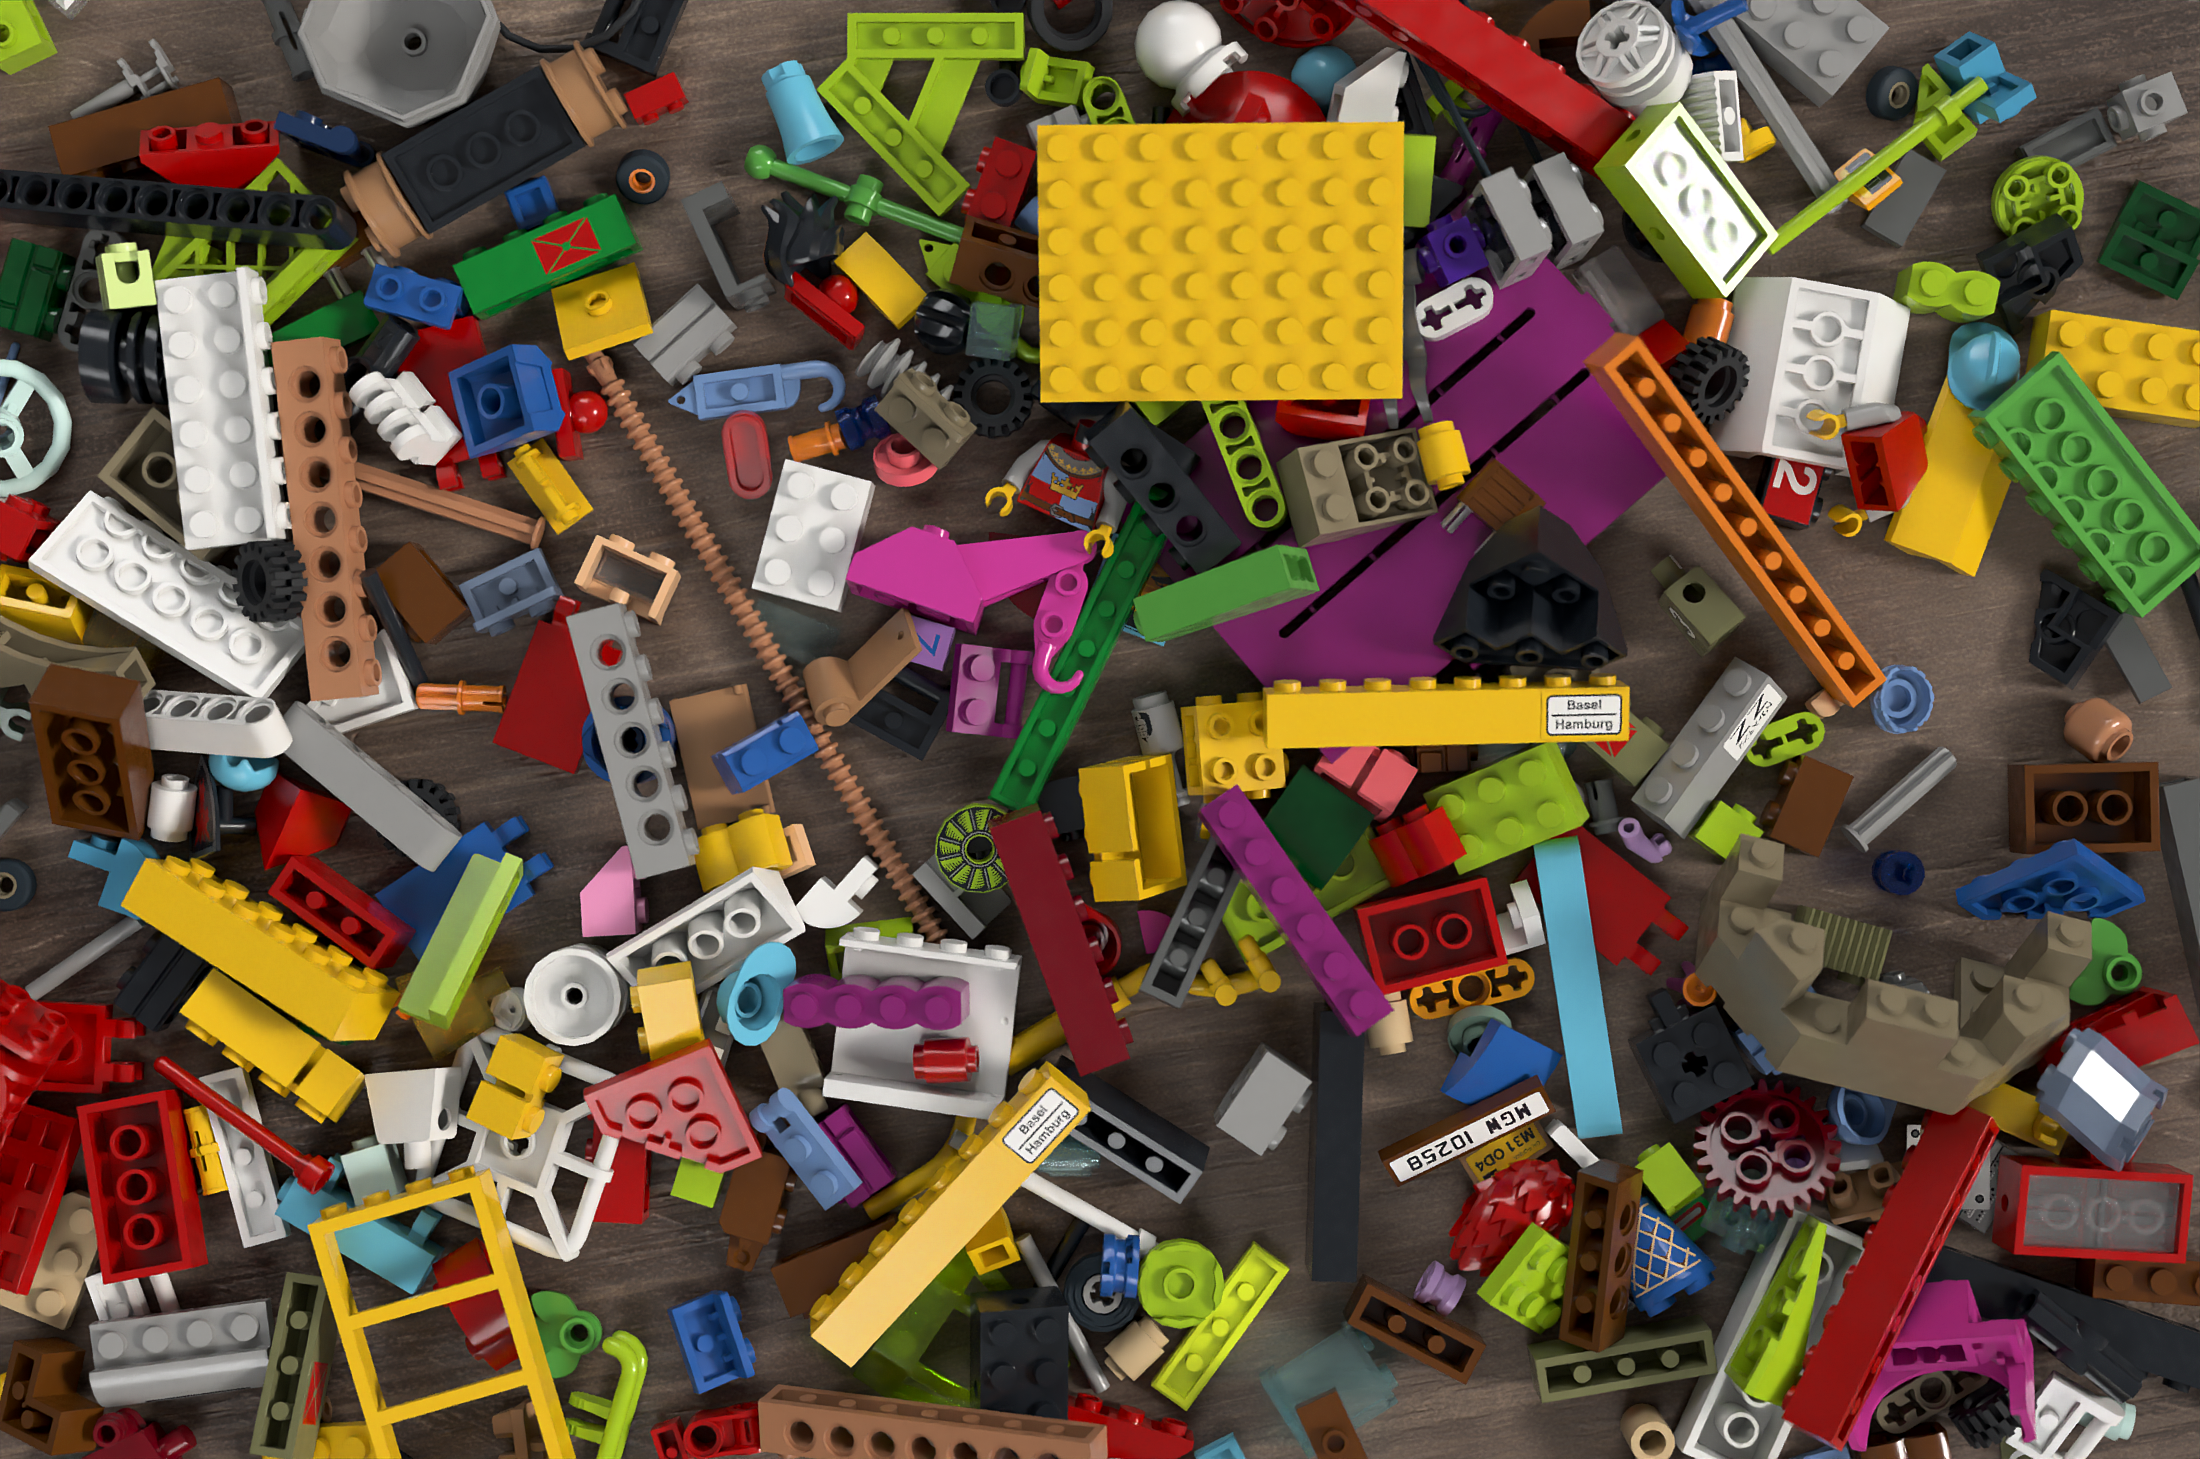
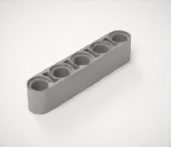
(368, 788)

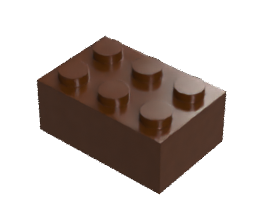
(2095, 803)

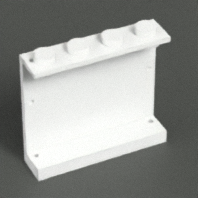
(877, 1062)

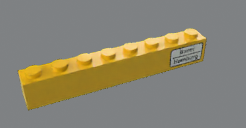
(1445, 712)
(948, 1213)

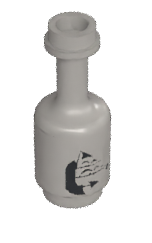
(1160, 732)

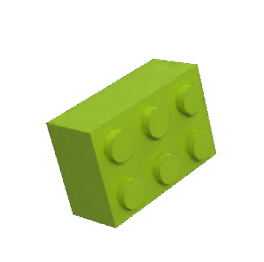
(1510, 804)

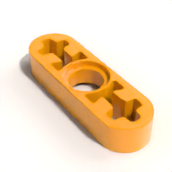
(1505, 990)

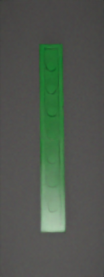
(1087, 650)

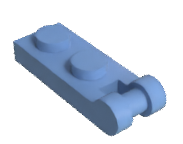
(805, 1147)

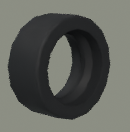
(1070, 42)

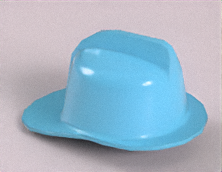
(1981, 364)
(753, 996)

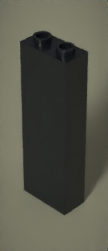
(1334, 1149)

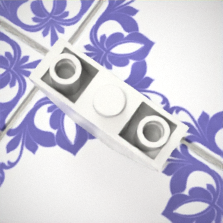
(1370, 89)

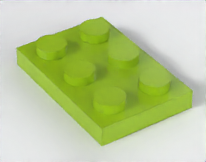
(1530, 1280)

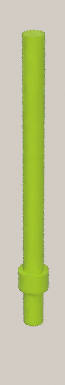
(1942, 112)

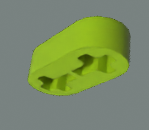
(1790, 748)

